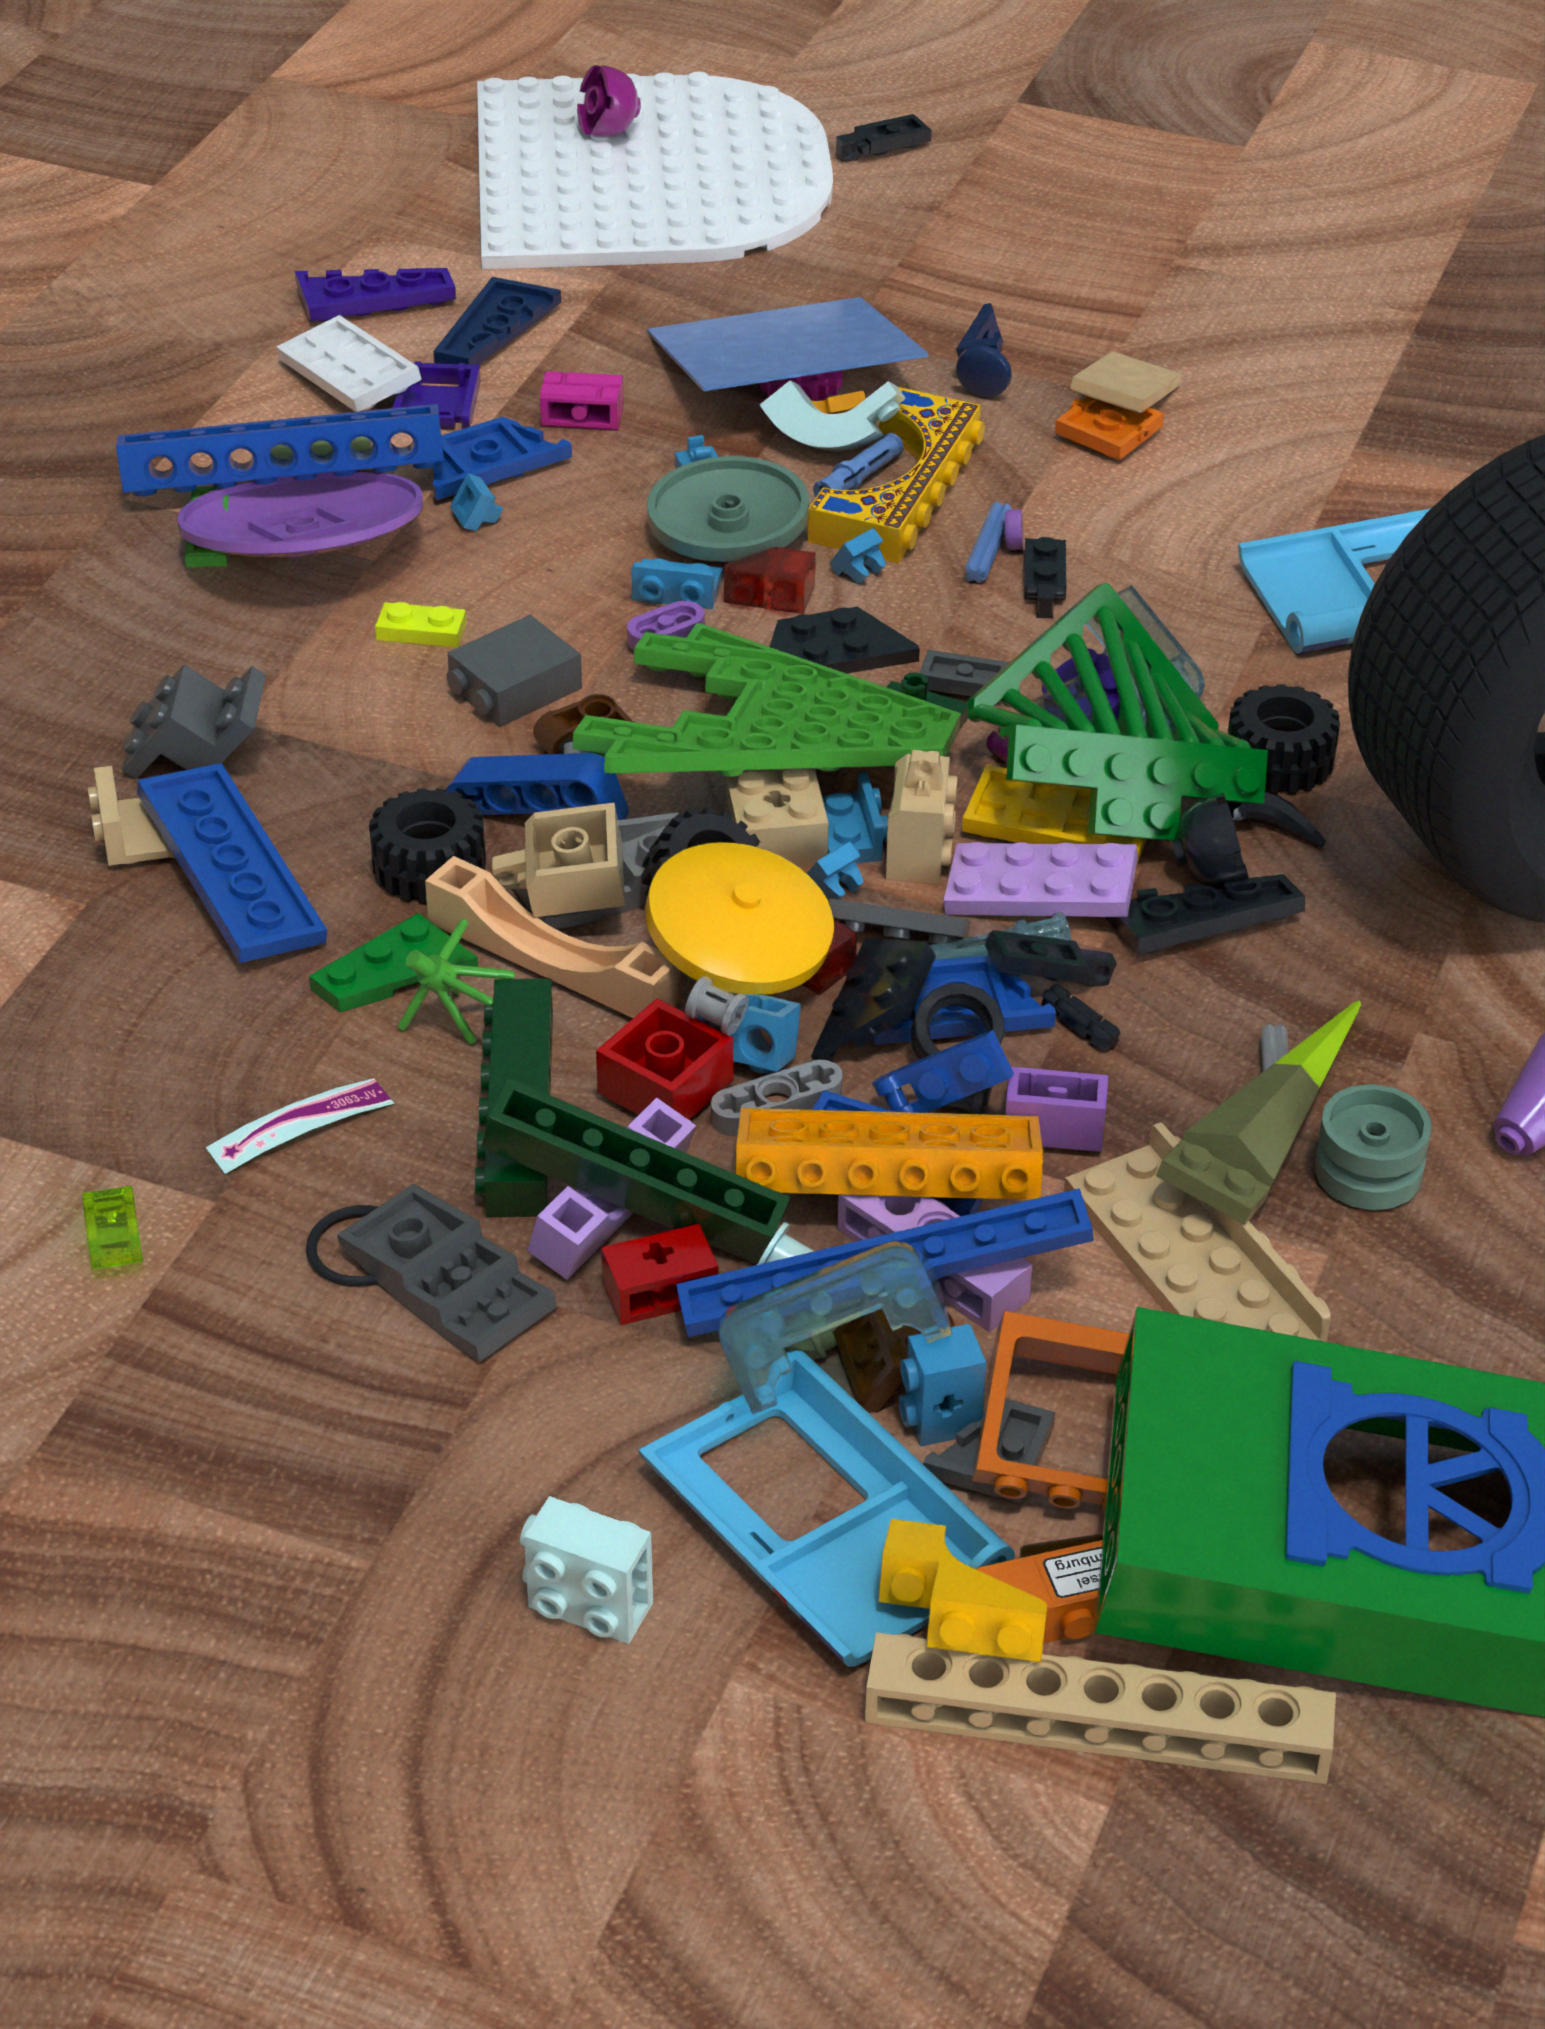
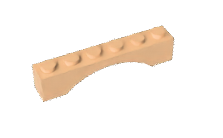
(612, 975)

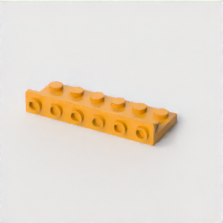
(891, 1153)

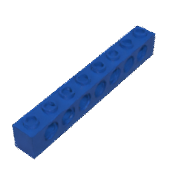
(259, 437)

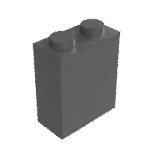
(514, 670)

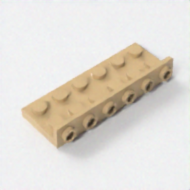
(1192, 1253)

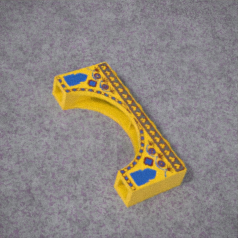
(941, 439)

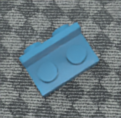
(673, 581)
(857, 820)

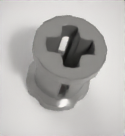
(716, 1005)

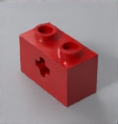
(644, 1271)

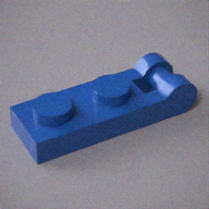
(946, 1075)

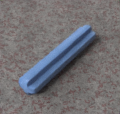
(987, 543)

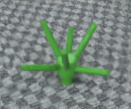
(440, 976)

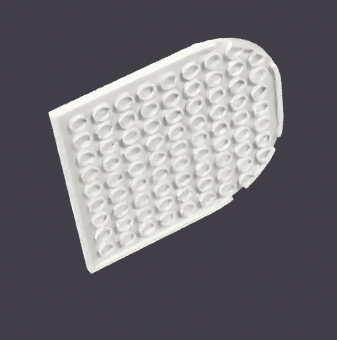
(690, 180)

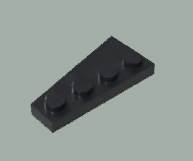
(1205, 911)

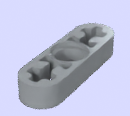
(800, 1083)

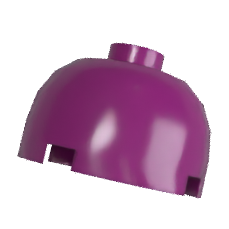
(608, 102)

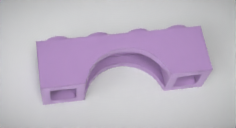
(580, 1222)

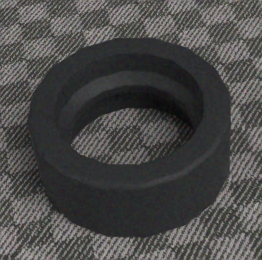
(953, 995)

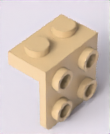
(123, 824)

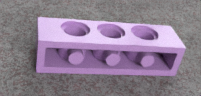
(976, 1293)

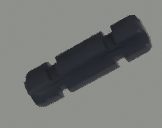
(1081, 1018)

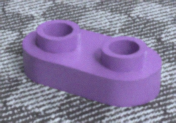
(671, 619)

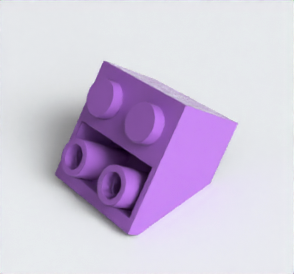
(1067, 1104)

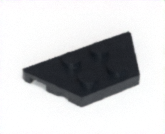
(844, 640)
(876, 993)

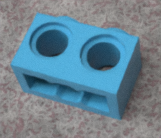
(776, 1018)

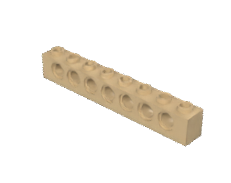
(1104, 1709)

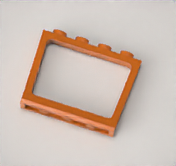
(1054, 1343)

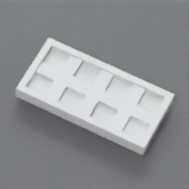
(349, 363)

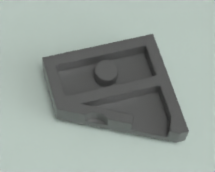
(1020, 1440)

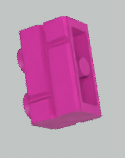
(581, 400)

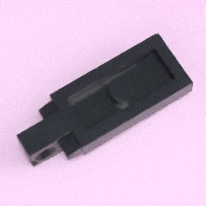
(882, 137)
(1045, 573)
(1048, 958)

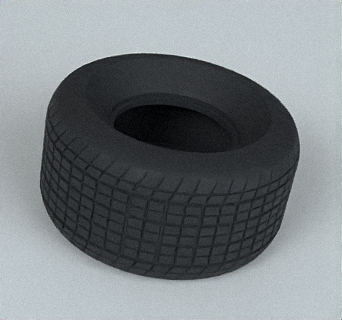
(1455, 681)

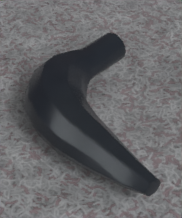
(1278, 813)

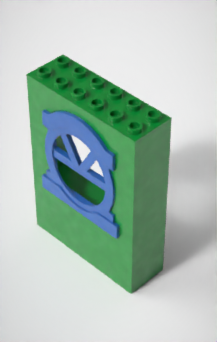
(1243, 1553)

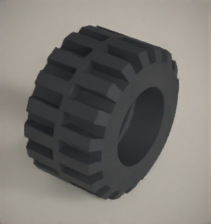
(1295, 730)
(690, 831)
(419, 835)

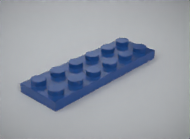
(231, 862)

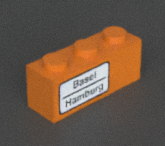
(1064, 1580)

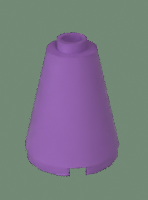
(1521, 1119)

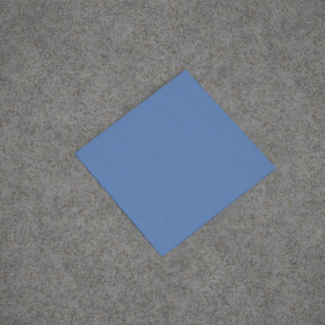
(785, 343)

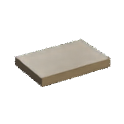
(1125, 382)

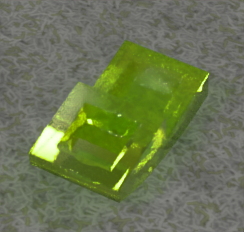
(112, 1227)

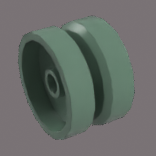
(1372, 1146)

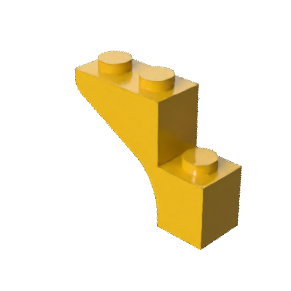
(966, 1606)

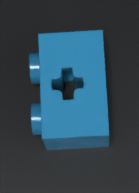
(942, 1385)

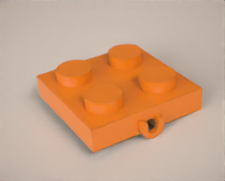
(1107, 426)

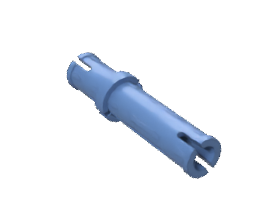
(849, 474)

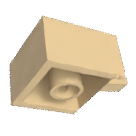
(782, 811)
(921, 818)
(567, 861)

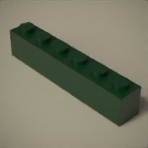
(521, 1051)
(633, 1170)

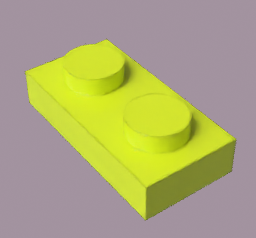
(421, 624)

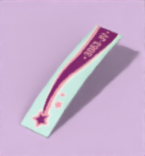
(296, 1120)

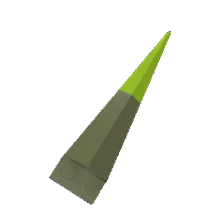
(1242, 1143)

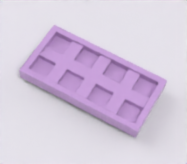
(1041, 879)

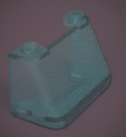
(883, 1277)

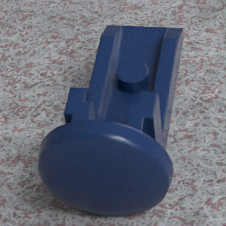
(980, 364)

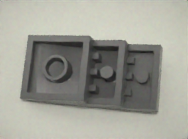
(447, 1271)

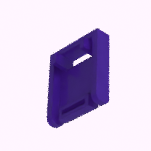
(453, 402)

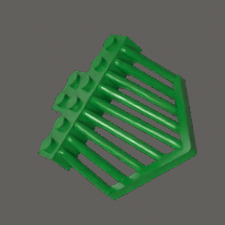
(1129, 767)

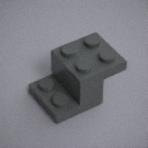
(193, 720)

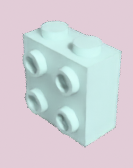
(588, 1569)

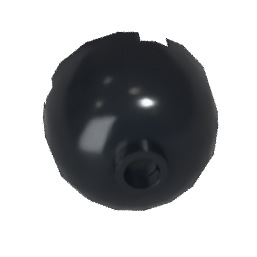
(1210, 842)

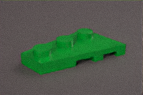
(380, 966)

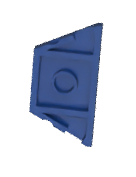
(493, 452)
(1009, 992)

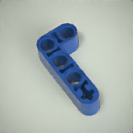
(538, 783)

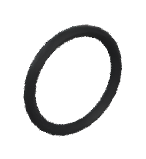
(314, 1235)

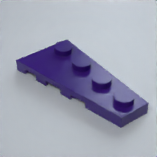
(372, 291)

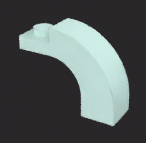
(802, 421)

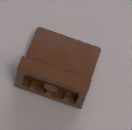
(874, 1356)

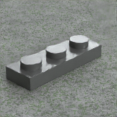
(899, 922)

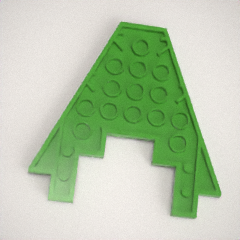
(782, 718)

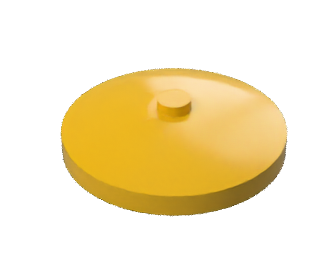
(739, 918)

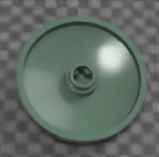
(727, 508)

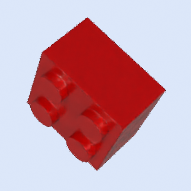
(665, 1059)

